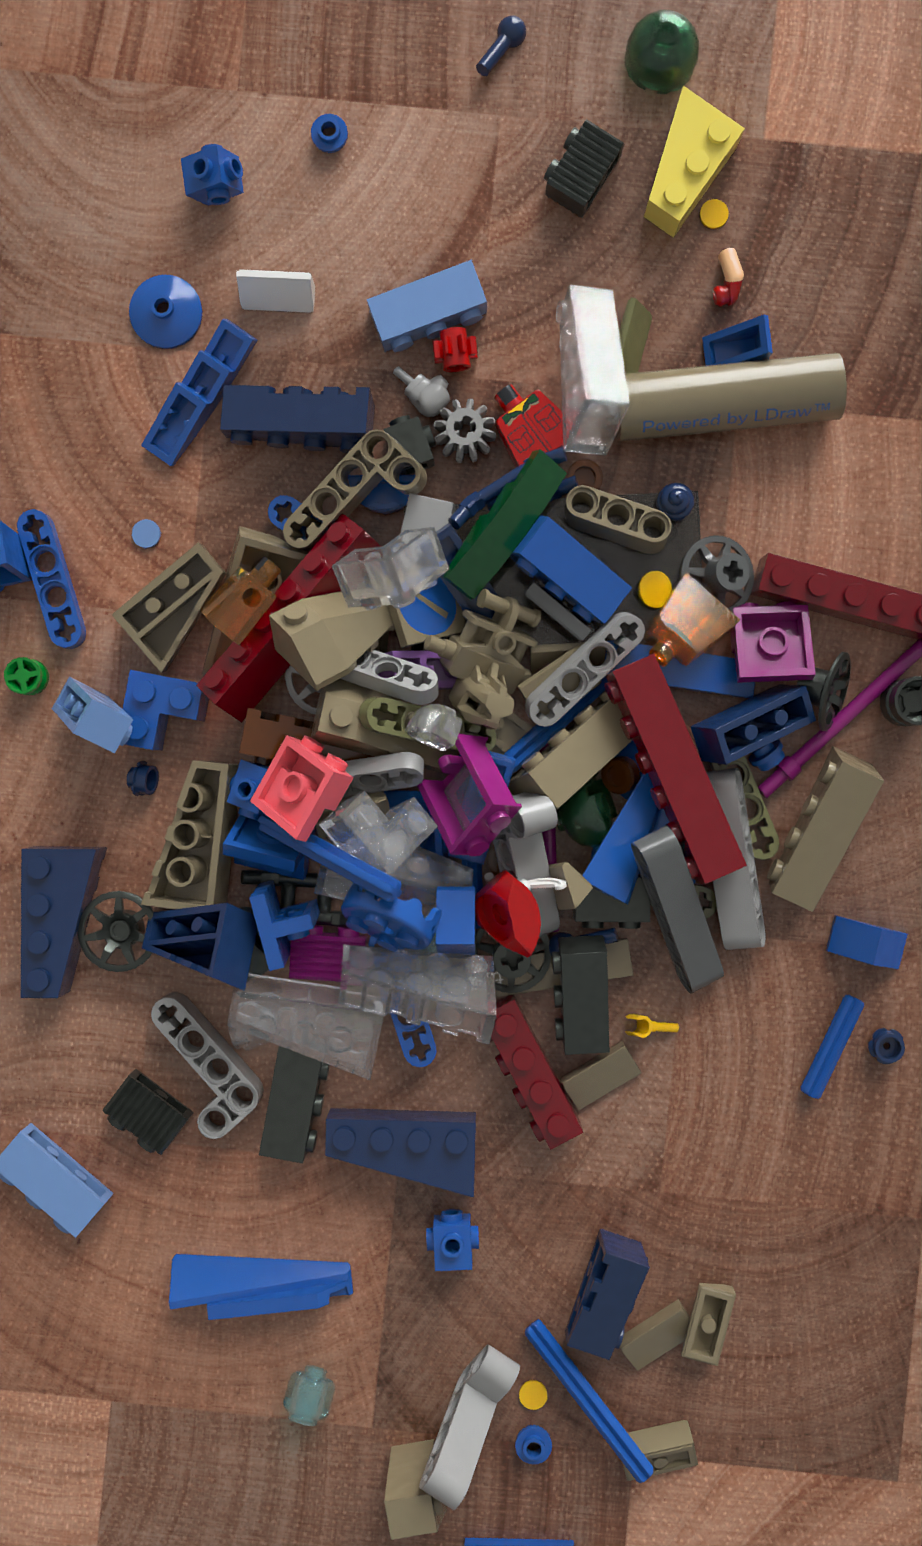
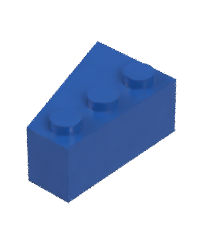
(570, 571)

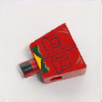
(528, 423)

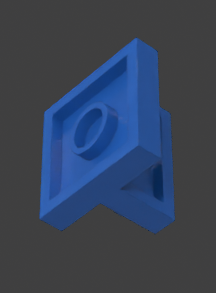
(262, 852)
(279, 924)

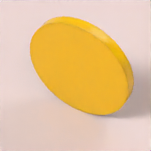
(654, 589)

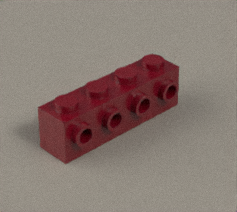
(534, 1076)

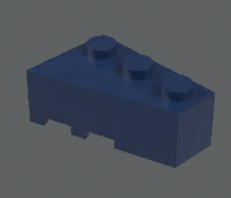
(207, 939)
(607, 1294)

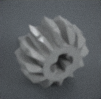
(455, 421)

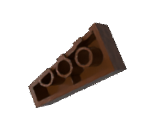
(266, 732)

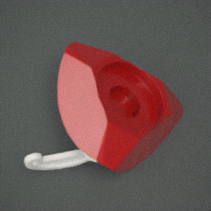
(510, 911)

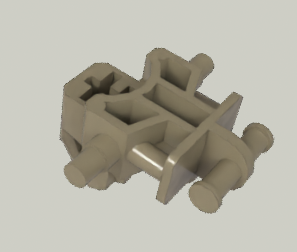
(487, 659)

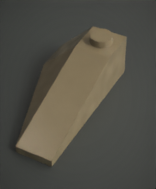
(247, 551)
(327, 637)

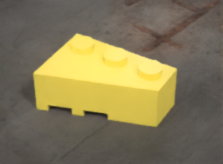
(693, 156)

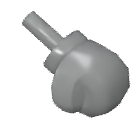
(425, 394)

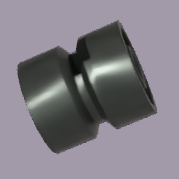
(903, 702)

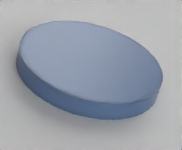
(146, 533)

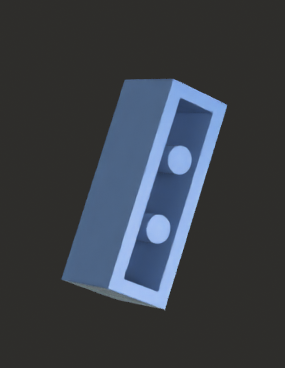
(428, 306)
(93, 715)
(52, 1180)

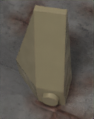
(339, 725)

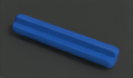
(832, 1046)

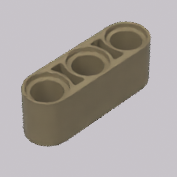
(607, 504)

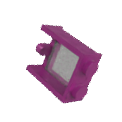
(472, 800)

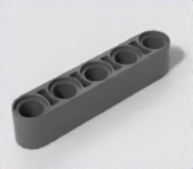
(677, 909)

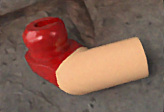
(733, 274)

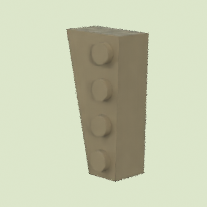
(824, 828)
(192, 860)

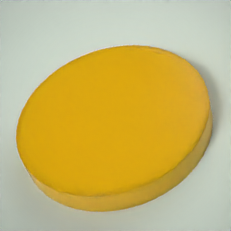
(714, 214)
(533, 1395)

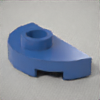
(384, 497)

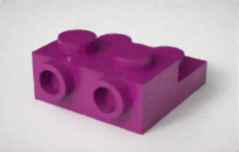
(772, 643)

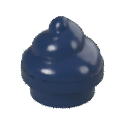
(675, 501)

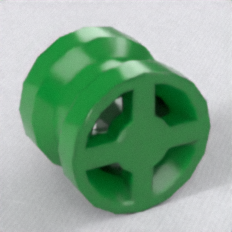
(17, 676)

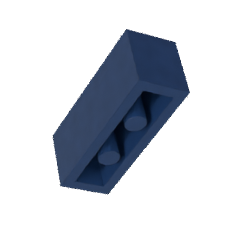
(753, 723)

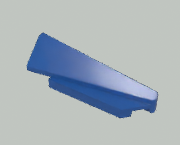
(613, 865)
(255, 1285)

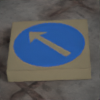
(432, 613)

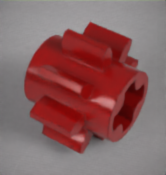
(455, 349)

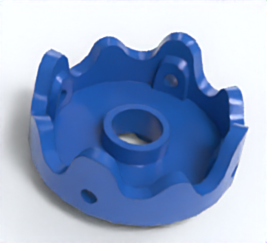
(392, 923)

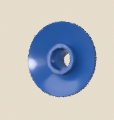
(176, 324)

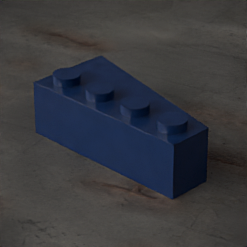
(54, 893)
(410, 1144)

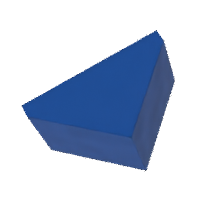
(739, 343)
(457, 924)
(866, 942)

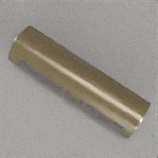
(734, 396)

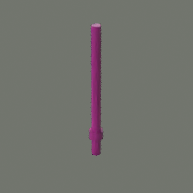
(791, 766)

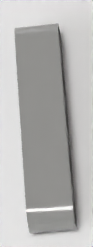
(738, 891)

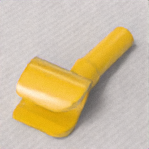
(646, 1026)

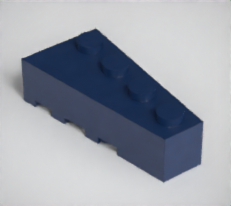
(296, 416)

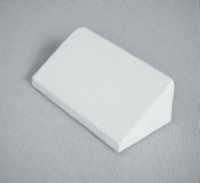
(276, 291)

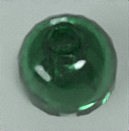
(662, 51)
(588, 814)

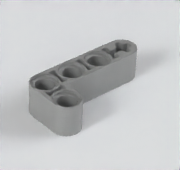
(523, 852)
(201, 1060)
(466, 1425)

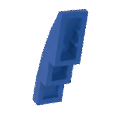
(199, 392)
(703, 675)

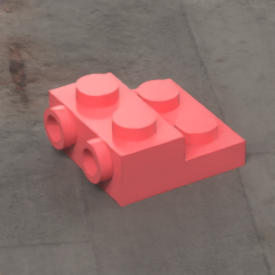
(301, 786)

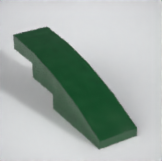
(505, 525)

